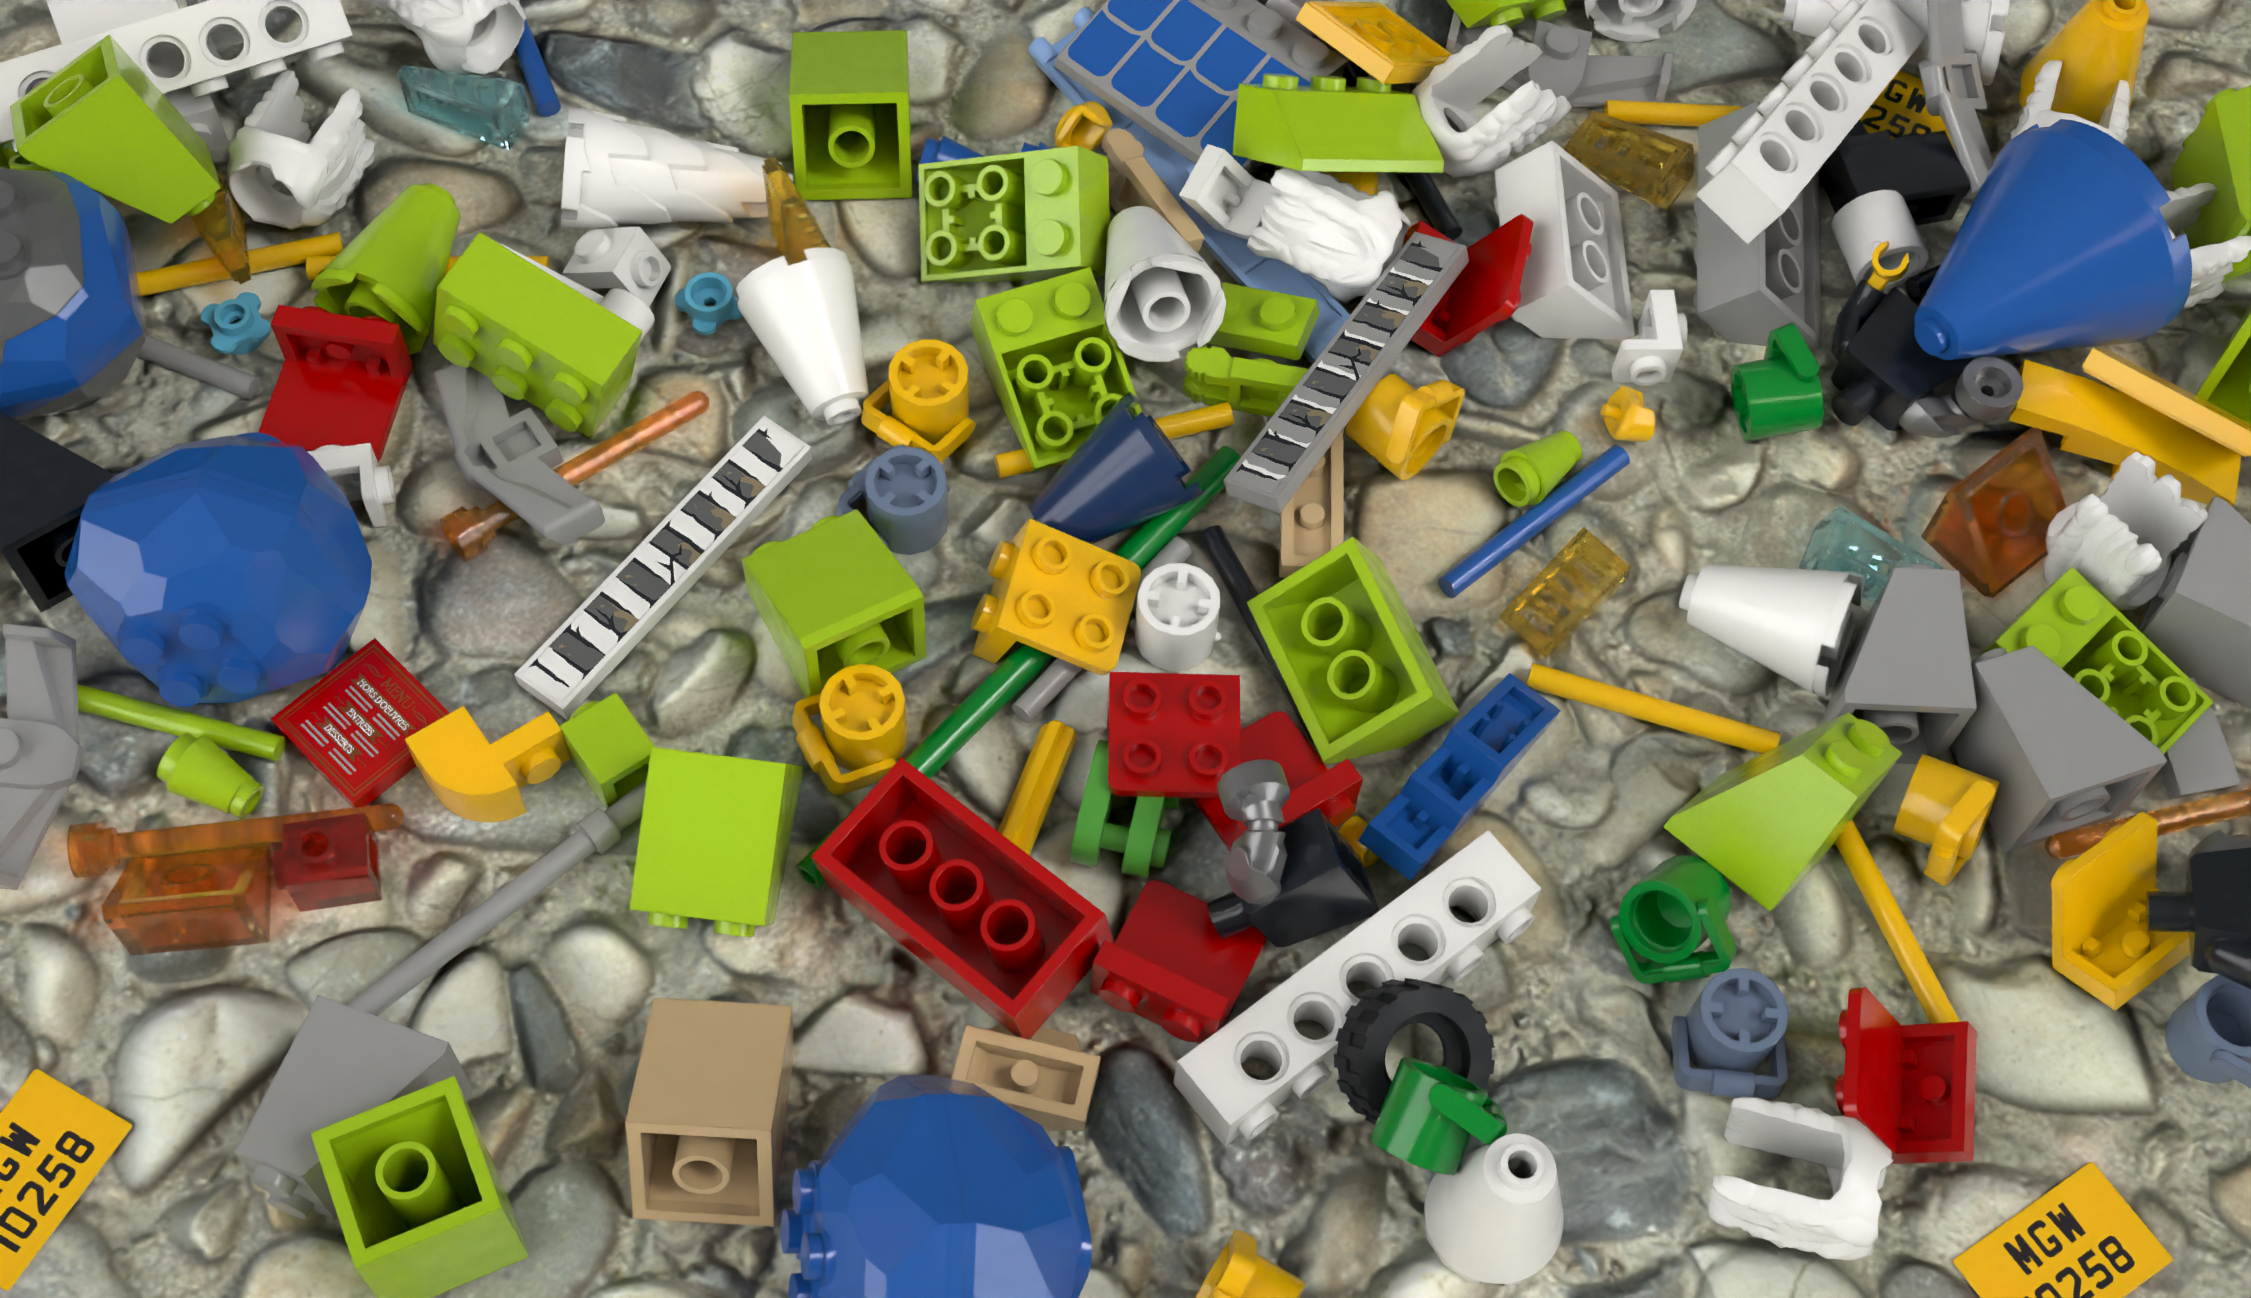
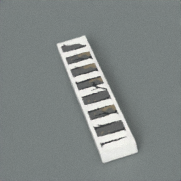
(663, 567)

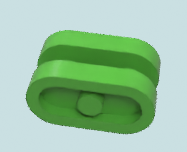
(1142, 843)

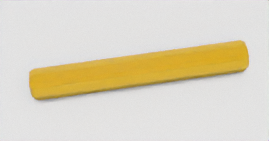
(1038, 784)

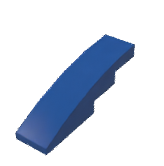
(1459, 776)

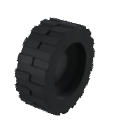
(1386, 1011)

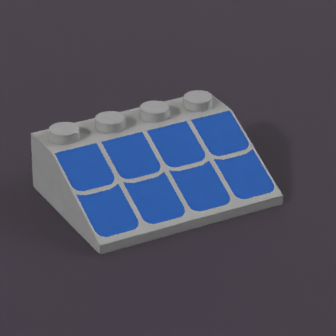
(1182, 64)

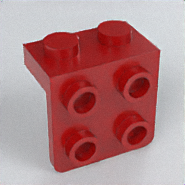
(1483, 290)
(336, 379)
(1172, 733)
(1309, 780)
(1175, 964)
(1908, 1082)

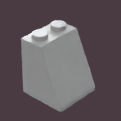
(2206, 605)
(1911, 664)
(2052, 748)
(333, 1071)

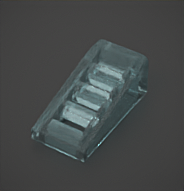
(468, 103)
(1858, 536)

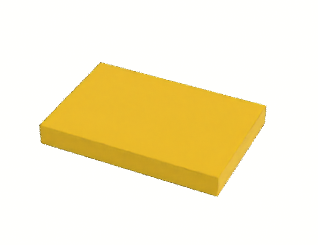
(1374, 39)
(2169, 399)

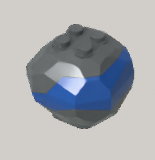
(65, 295)

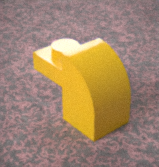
(484, 778)

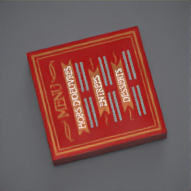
(358, 723)

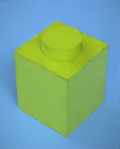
(608, 747)

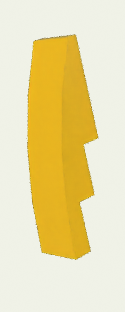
(2113, 425)

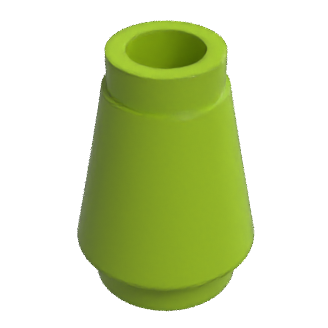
(1534, 469)
(208, 776)

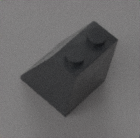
(41, 508)

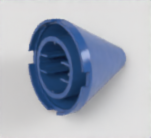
(2057, 253)

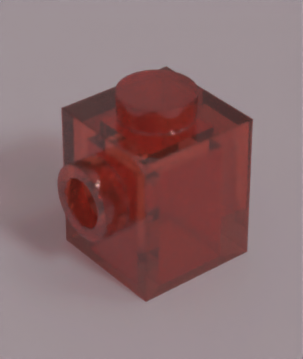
(329, 862)

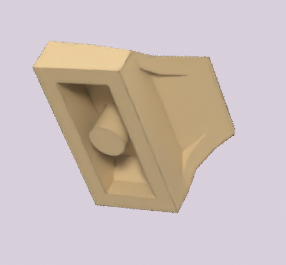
(1039, 1077)

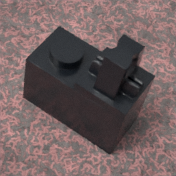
(1914, 165)

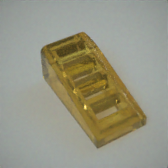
(1657, 181)
(789, 217)
(224, 232)
(1596, 557)

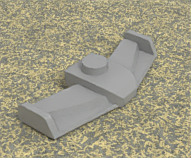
(1573, 73)
(1955, 90)
(512, 456)
(36, 742)

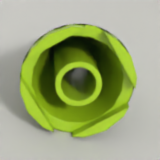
(395, 264)

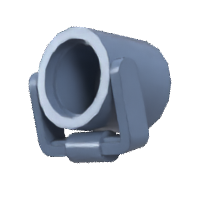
(904, 498)
(2213, 1033)
(1730, 1034)

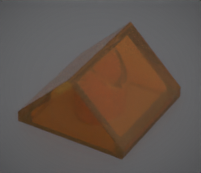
(1999, 516)
(192, 900)

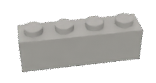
(1763, 283)

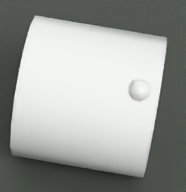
(1874, 220)
(1176, 616)

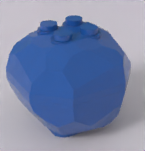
(222, 568)
(938, 1199)

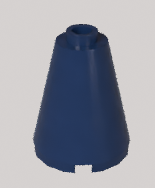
(1115, 478)

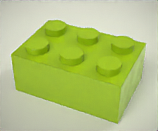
(534, 336)

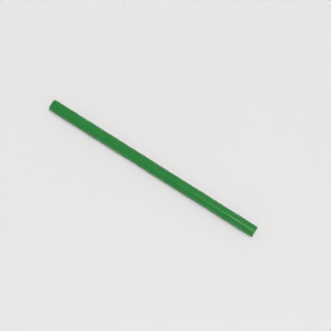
(1028, 661)

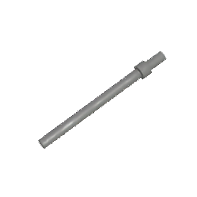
(595, 834)

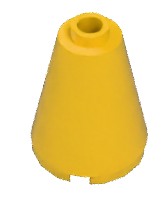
(2096, 50)

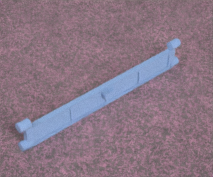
(1174, 170)

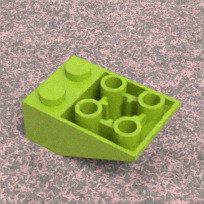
(1014, 216)
(1051, 362)
(2107, 657)

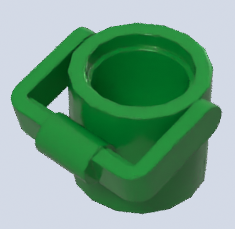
(1779, 391)
(1673, 916)
(1434, 1115)

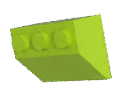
(1333, 126)
(1352, 655)

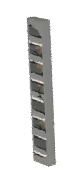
(1345, 372)

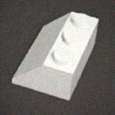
(1577, 261)

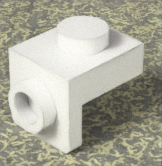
(1226, 193)
(619, 260)
(1660, 344)
(359, 477)

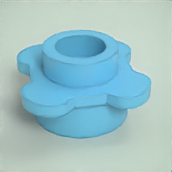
(706, 289)
(241, 336)

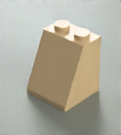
(710, 1112)

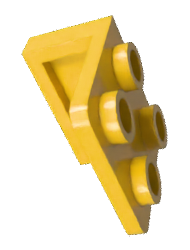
(1056, 599)
(2101, 916)

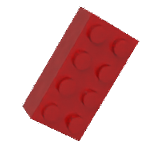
(963, 899)

